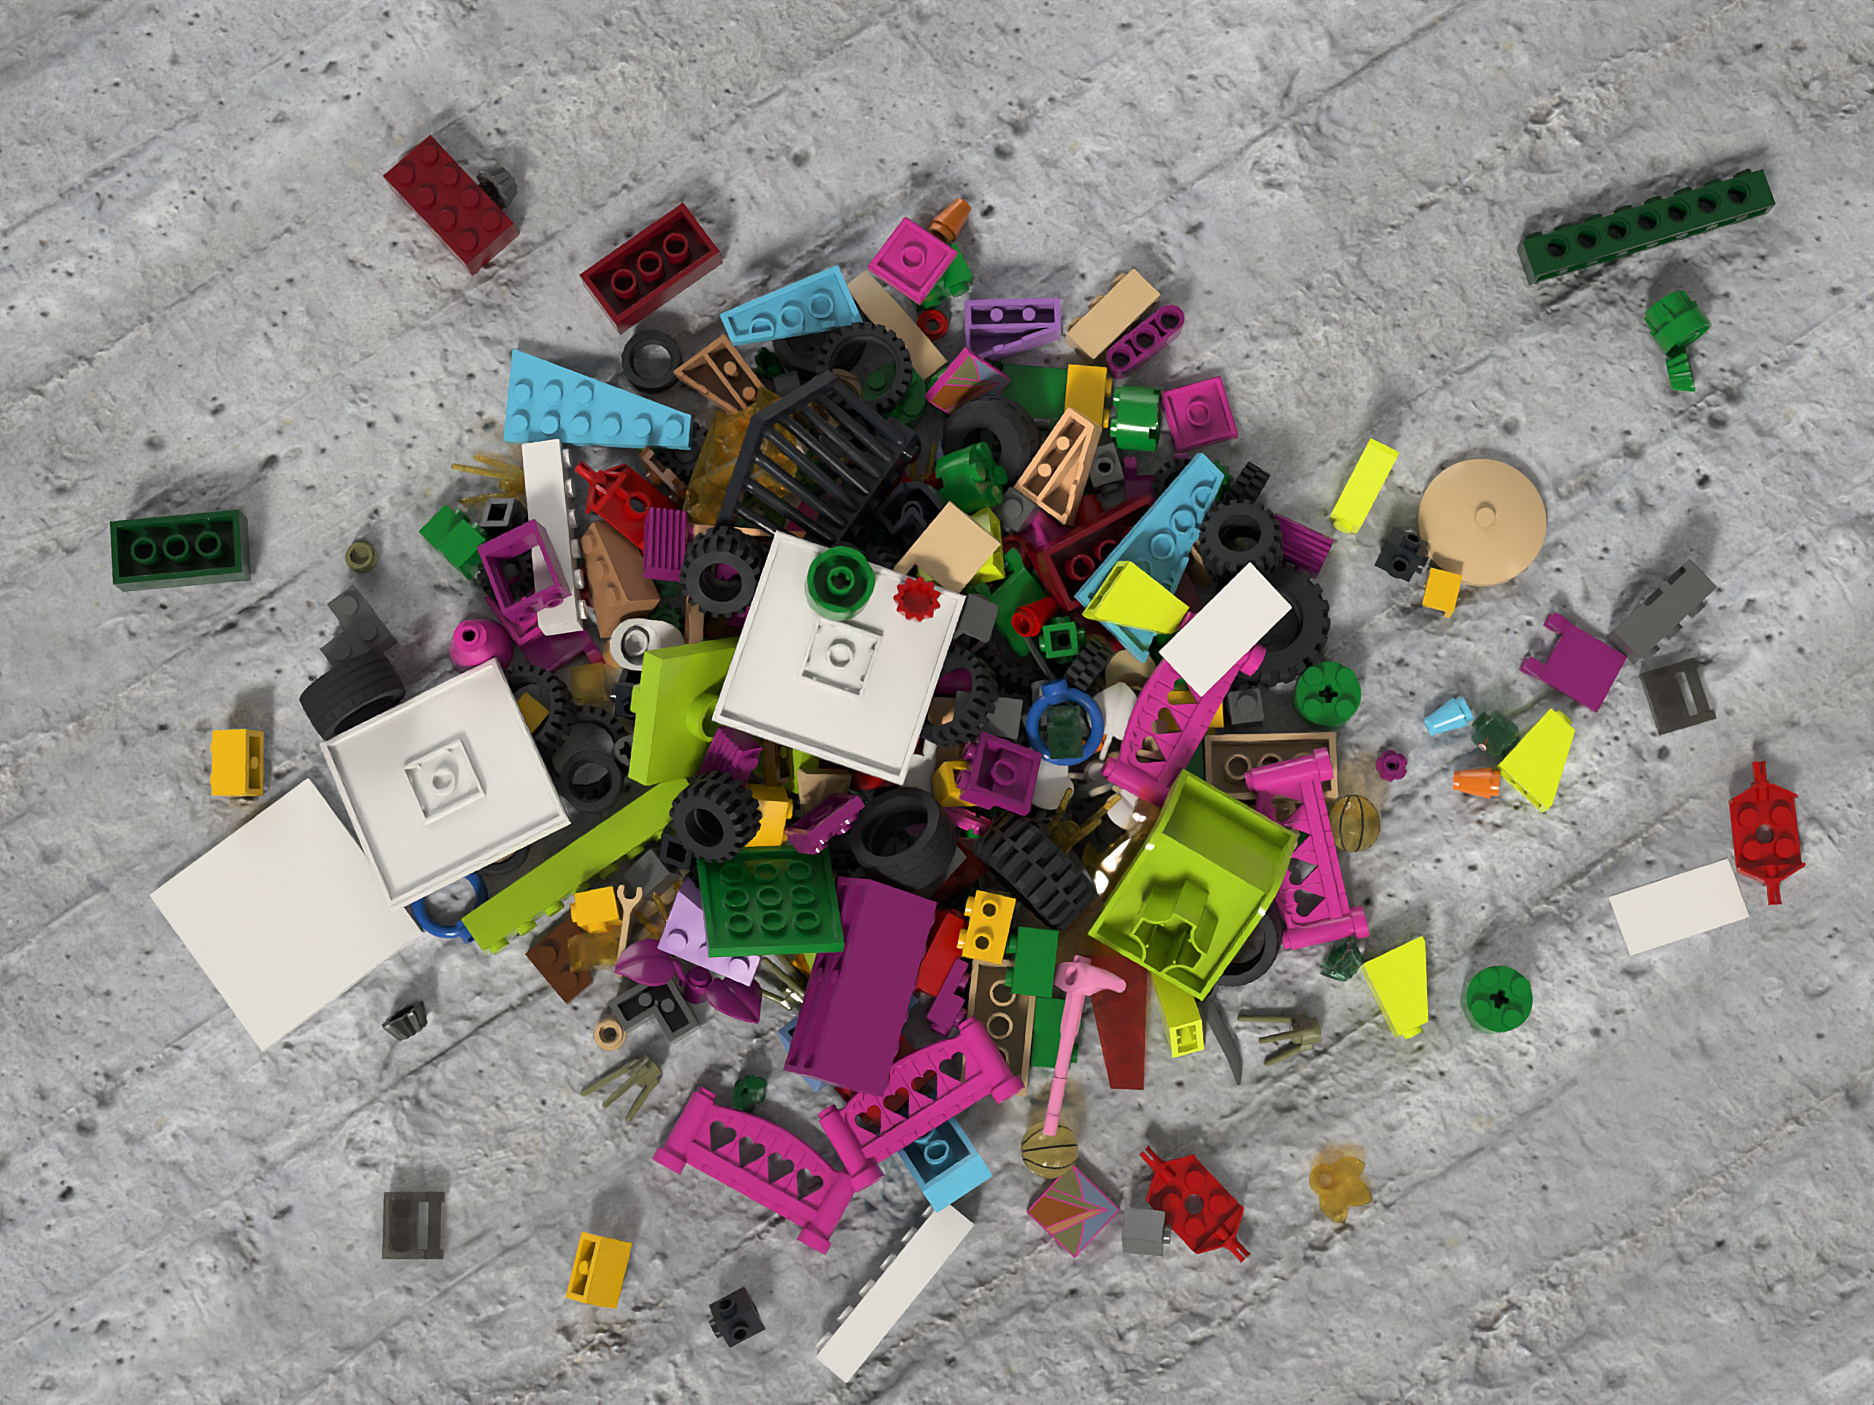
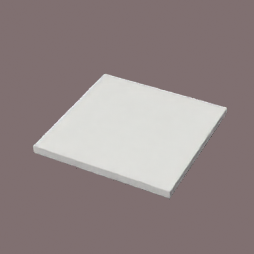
(834, 686)
(444, 784)
(284, 915)

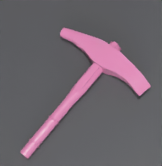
(1078, 980)

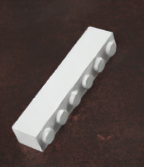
(550, 504)
(893, 1292)

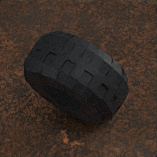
(1006, 420)

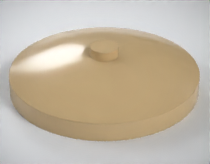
(1482, 521)

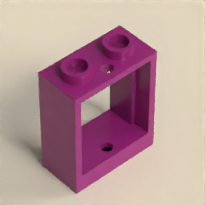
(510, 545)

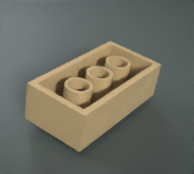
(1233, 754)
(1004, 1016)

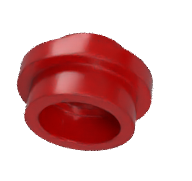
(933, 316)

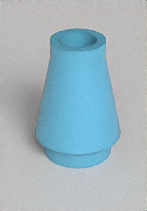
(1449, 716)

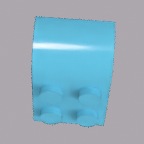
(944, 1162)

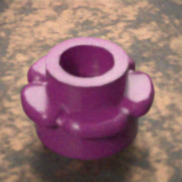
(1387, 773)

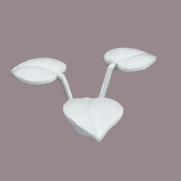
(1053, 779)

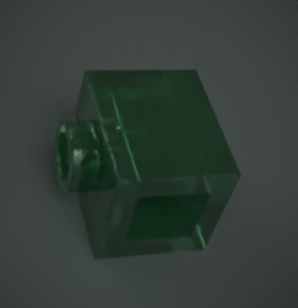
(1064, 732)

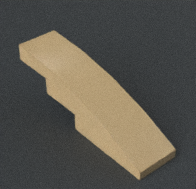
(884, 310)

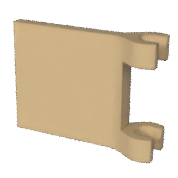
(950, 549)
(630, 907)

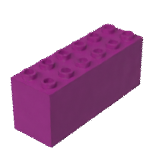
(863, 994)

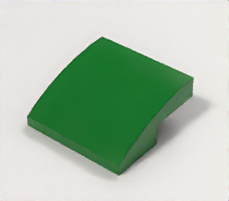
(1038, 390)

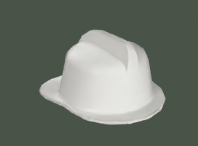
(640, 635)

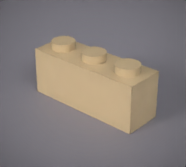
(1111, 316)

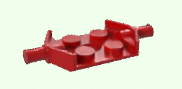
(611, 496)
(1770, 807)
(1221, 1213)

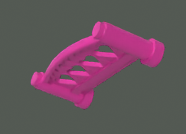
(1154, 779)
(1332, 916)
(984, 1074)
(691, 1145)

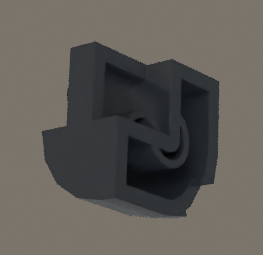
(910, 510)

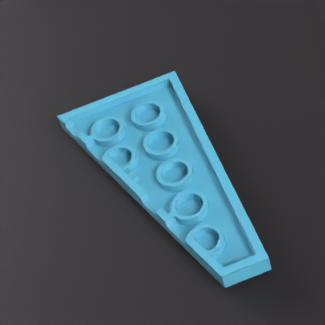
(581, 411)
(1161, 542)

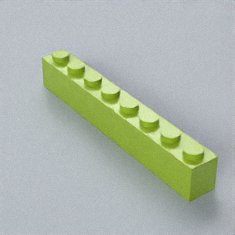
(573, 869)

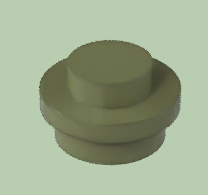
(361, 557)

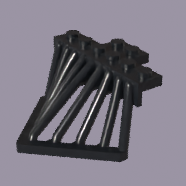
(852, 505)

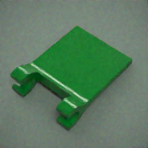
(1011, 593)

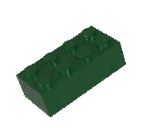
(180, 550)

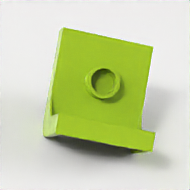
(676, 712)
(1195, 886)

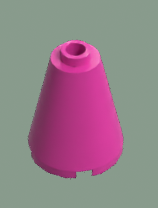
(478, 642)

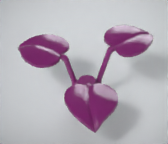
(654, 967)

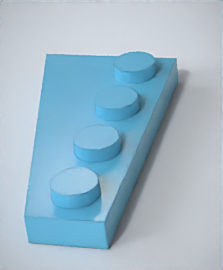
(801, 308)

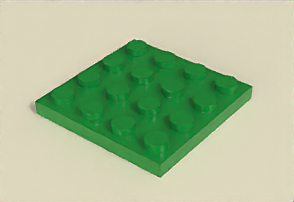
(770, 903)

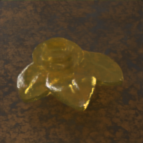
(1343, 1190)

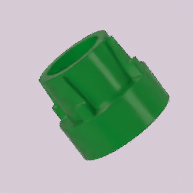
(1676, 322)

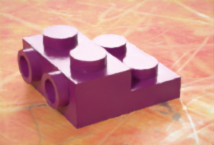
(998, 774)
(825, 820)
(949, 1008)

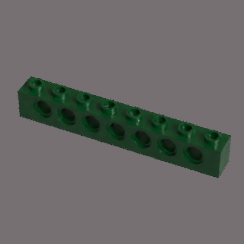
(1748, 185)

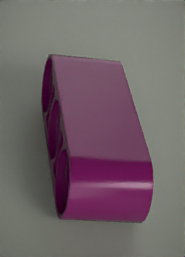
(1152, 328)

